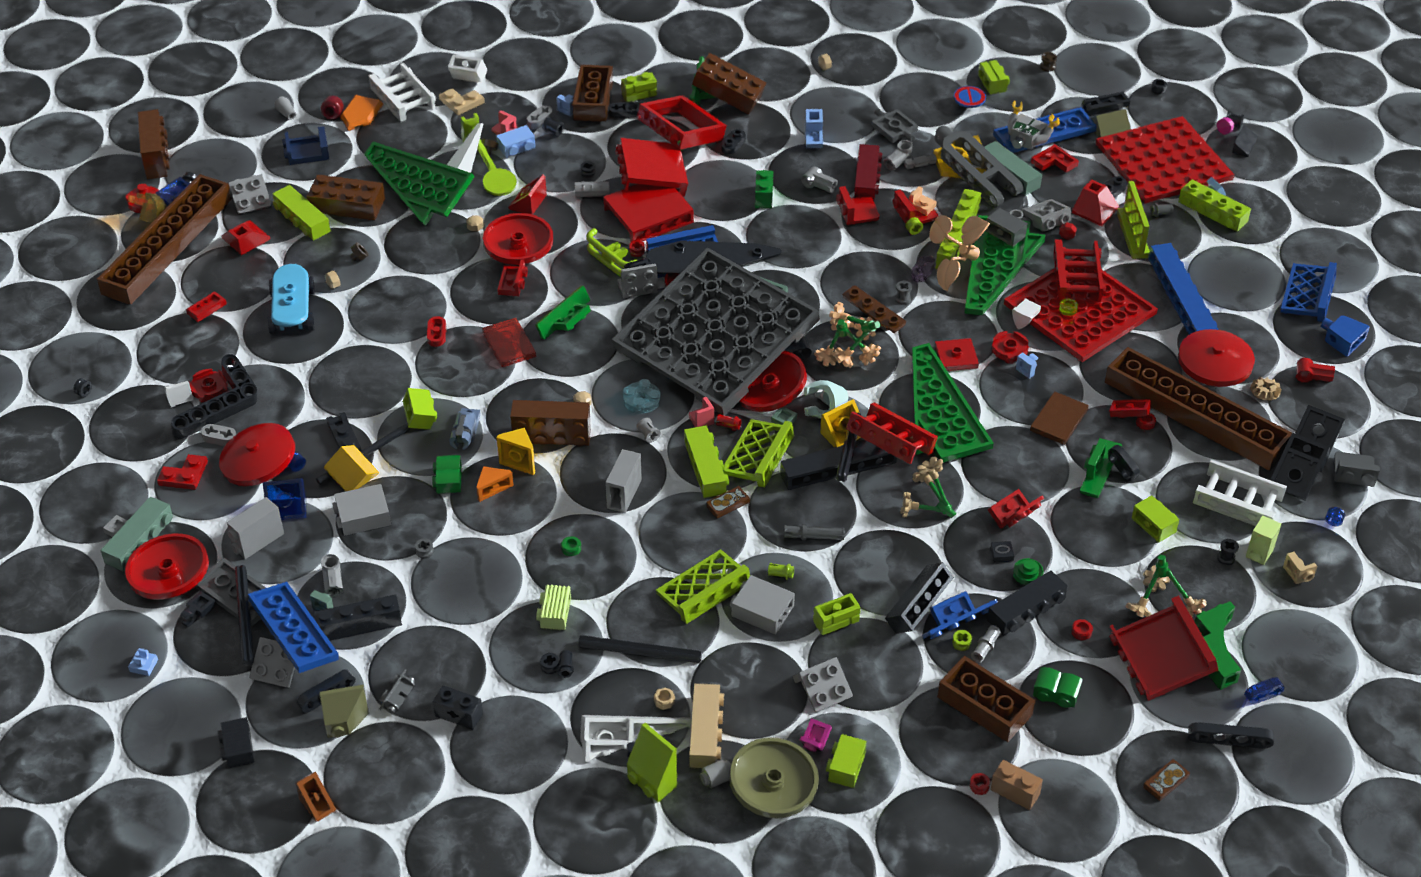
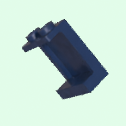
(307, 148)

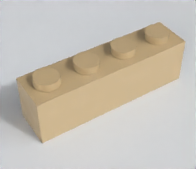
(705, 725)

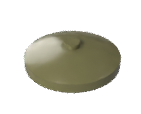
(774, 777)

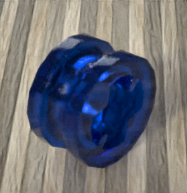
(297, 462)
(1335, 516)

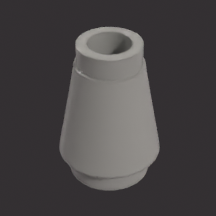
(285, 108)

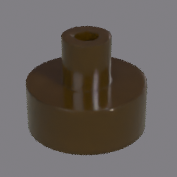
(490, 145)
(358, 252)

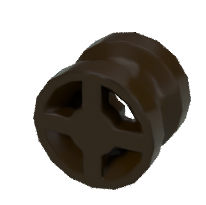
(1048, 61)

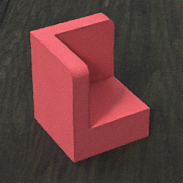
(506, 123)
(704, 415)

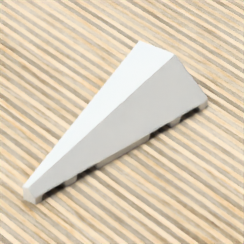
(465, 155)
(612, 733)

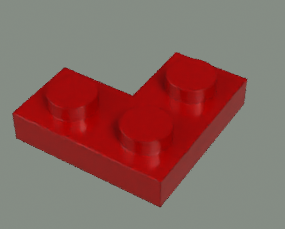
(1056, 156)
(185, 477)

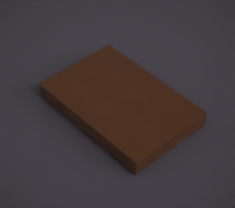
(1059, 418)

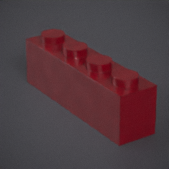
(867, 171)

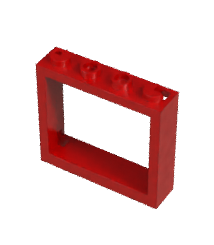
(709, 129)

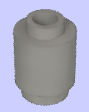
(716, 773)

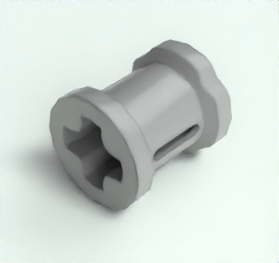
(645, 426)

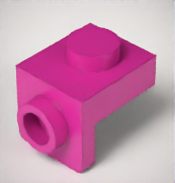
(815, 735)

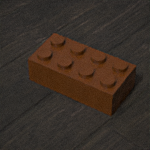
(729, 83)
(593, 93)
(153, 144)
(346, 197)
(553, 421)
(986, 698)

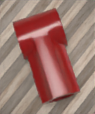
(1307, 370)

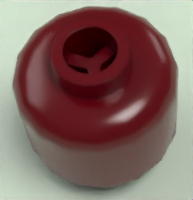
(331, 107)

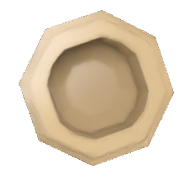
(824, 62)
(475, 223)
(332, 279)
(582, 396)
(664, 698)

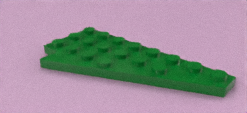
(420, 182)
(997, 267)
(943, 409)

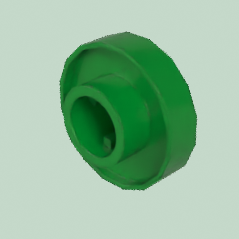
(1027, 570)

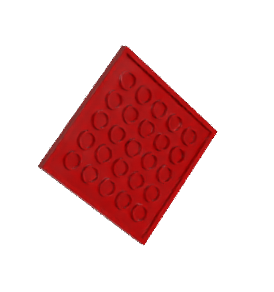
(1163, 158)
(1094, 323)

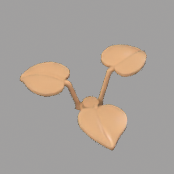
(972, 230)

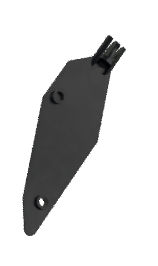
(677, 256)

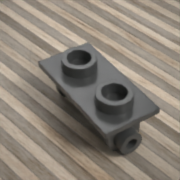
(392, 699)

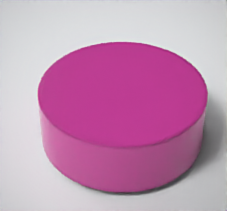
(1225, 125)

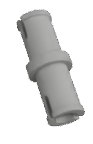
(985, 644)

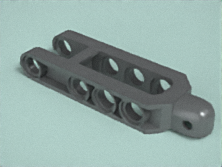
(980, 182)

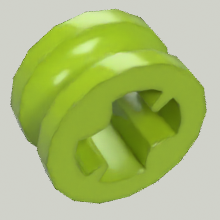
(914, 226)
(961, 635)

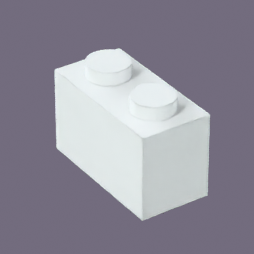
(467, 68)

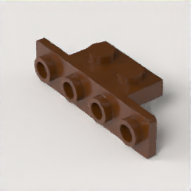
(874, 309)

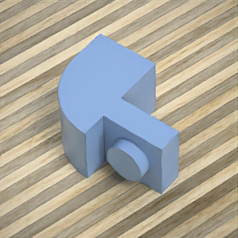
(813, 128)

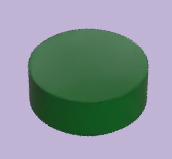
(571, 546)

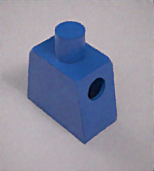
(1345, 334)

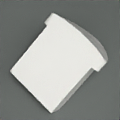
(1025, 313)
(178, 393)

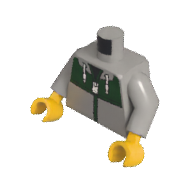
(1029, 131)

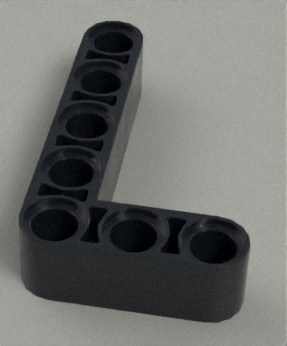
(225, 409)

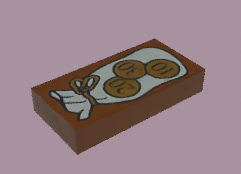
(727, 502)
(1166, 780)

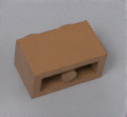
(1016, 784)

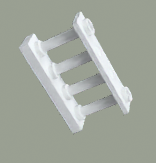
(392, 101)
(1234, 507)

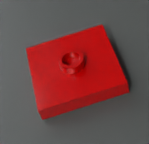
(957, 354)

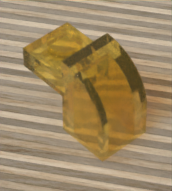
(151, 205)

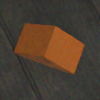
(314, 797)

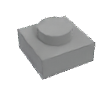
(114, 525)

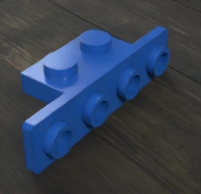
(954, 610)

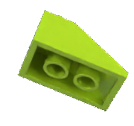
(652, 764)

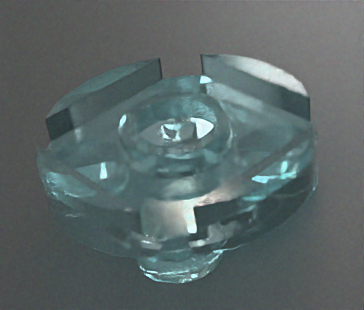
(642, 388)

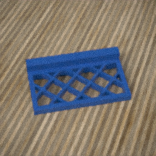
(699, 234)
(1322, 291)

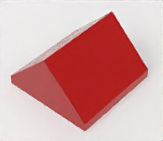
(530, 196)

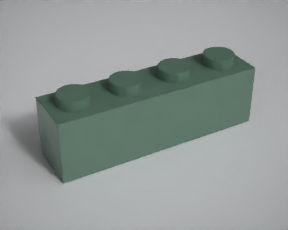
(1021, 170)
(140, 528)

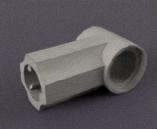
(899, 155)
(816, 178)
(332, 575)

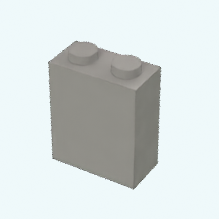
(623, 481)
(361, 509)
(255, 528)
(762, 604)

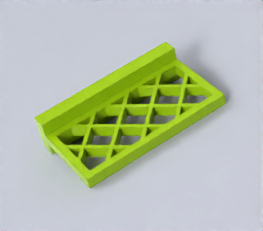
(1134, 223)
(772, 454)
(711, 593)

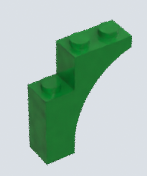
(1212, 626)

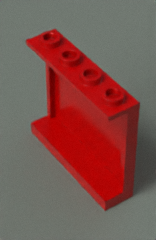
(651, 164)
(649, 210)
(1164, 650)

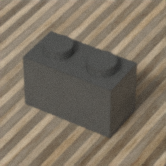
(1006, 227)

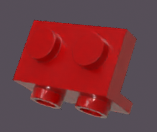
(512, 279)

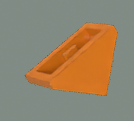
(493, 481)

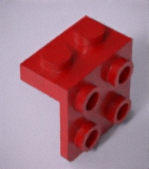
(856, 209)
(907, 211)
(1013, 508)

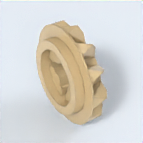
(1262, 392)

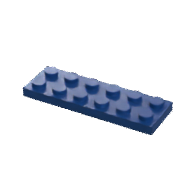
(1072, 124)
(293, 627)

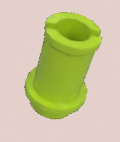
(781, 570)

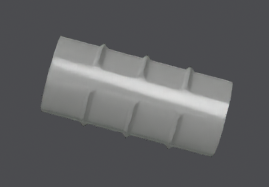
(591, 189)

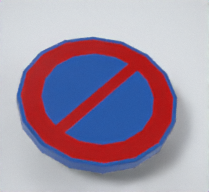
(969, 96)

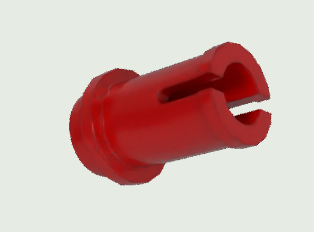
(729, 422)

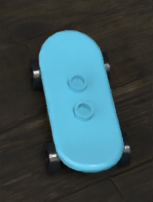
(290, 298)

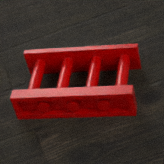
(1063, 276)
(891, 433)

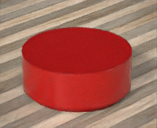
(1146, 422)
(1082, 629)

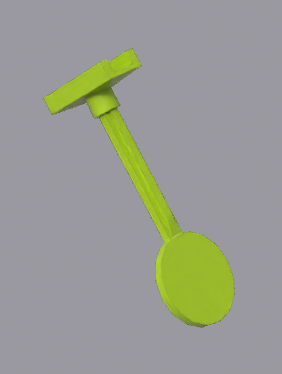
(496, 181)

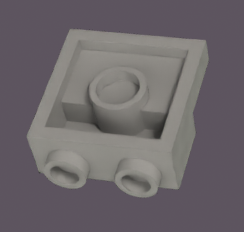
(1048, 214)

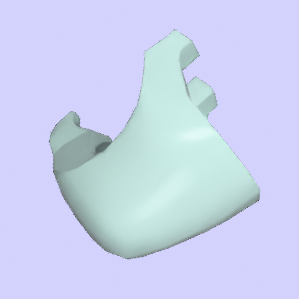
(832, 395)

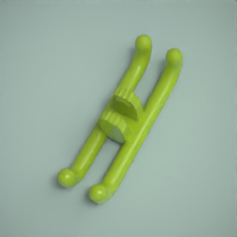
(610, 254)

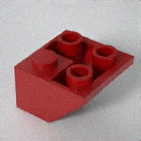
(1095, 203)
(245, 237)

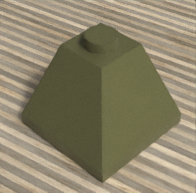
(343, 709)

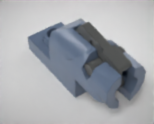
(465, 427)

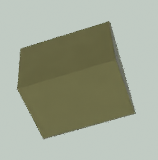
(1111, 123)

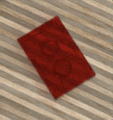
(509, 342)

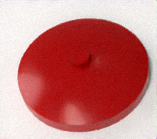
(518, 238)
(1216, 358)
(776, 384)
(257, 454)
(167, 566)

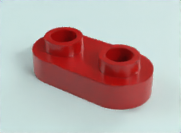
(436, 331)

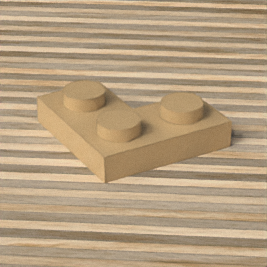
(461, 104)

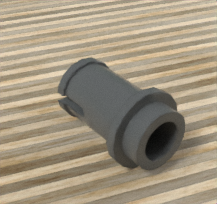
(1156, 210)

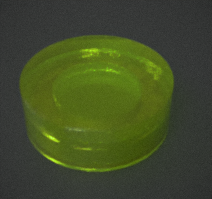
(1068, 307)

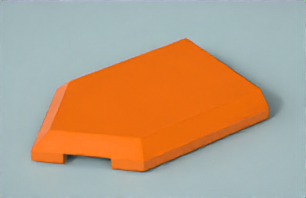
(360, 111)

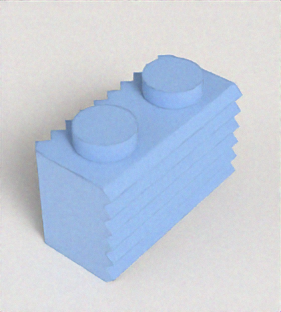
(516, 141)

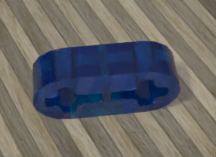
(1264, 690)

